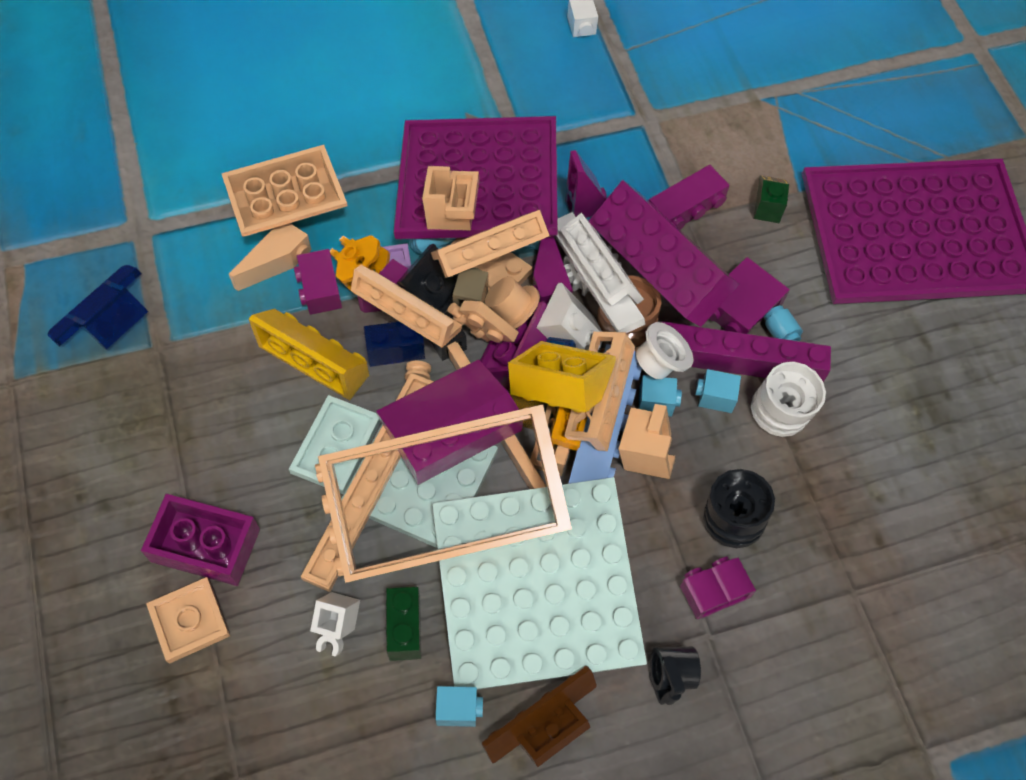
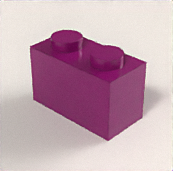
(318, 281)

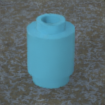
(782, 324)

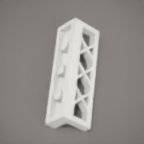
(599, 261)

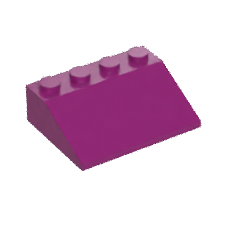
(451, 400)

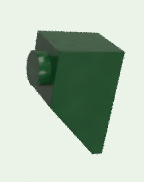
(771, 199)

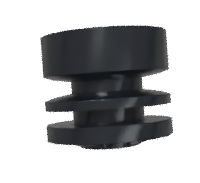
(739, 493)

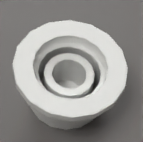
(664, 351)

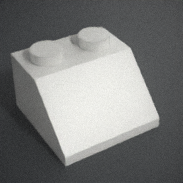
(568, 319)

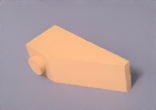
(271, 256)

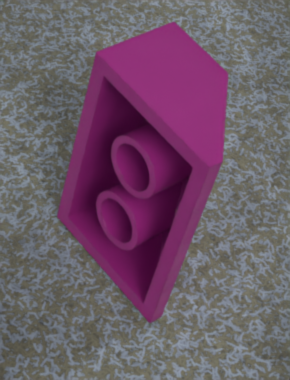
(499, 354)

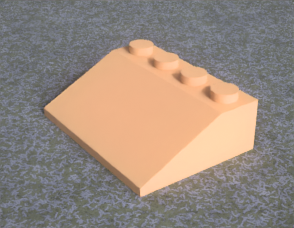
(283, 190)

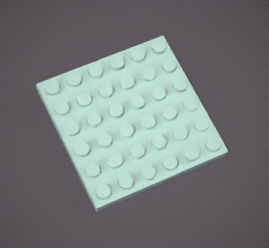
(542, 601)

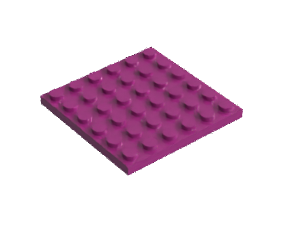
(513, 162)

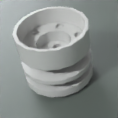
(788, 399)

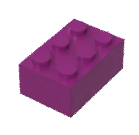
(201, 539)

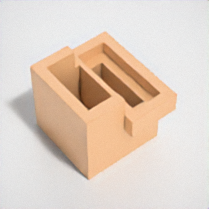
(450, 198)
(647, 442)

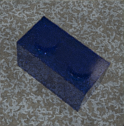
(393, 344)

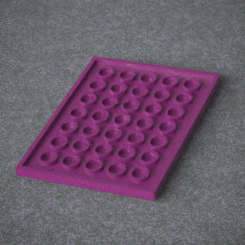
(918, 230)

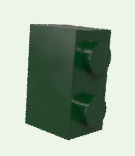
(403, 623)

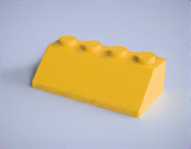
(310, 352)

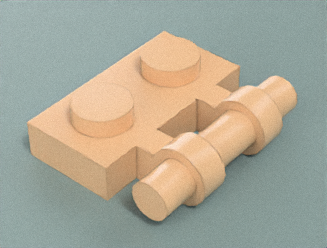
(482, 321)

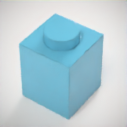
(718, 391)
(660, 392)
(458, 706)

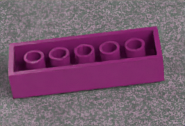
(663, 254)

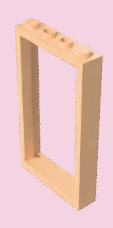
(333, 504)

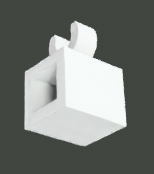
(334, 619)

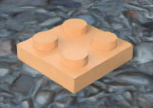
(187, 620)

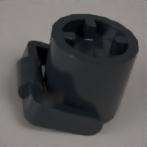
(673, 672)

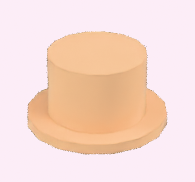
(512, 301)

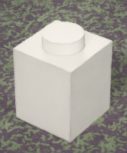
(582, 17)

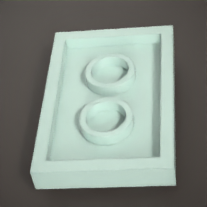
(335, 429)

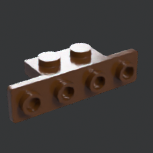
(546, 724)

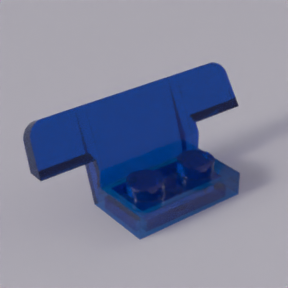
(105, 312)

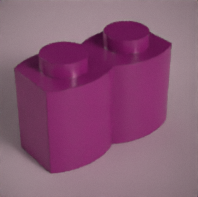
(717, 587)

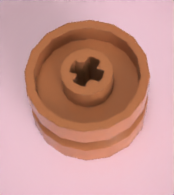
(649, 308)

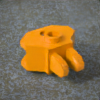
(357, 252)

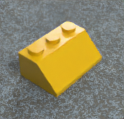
(561, 376)

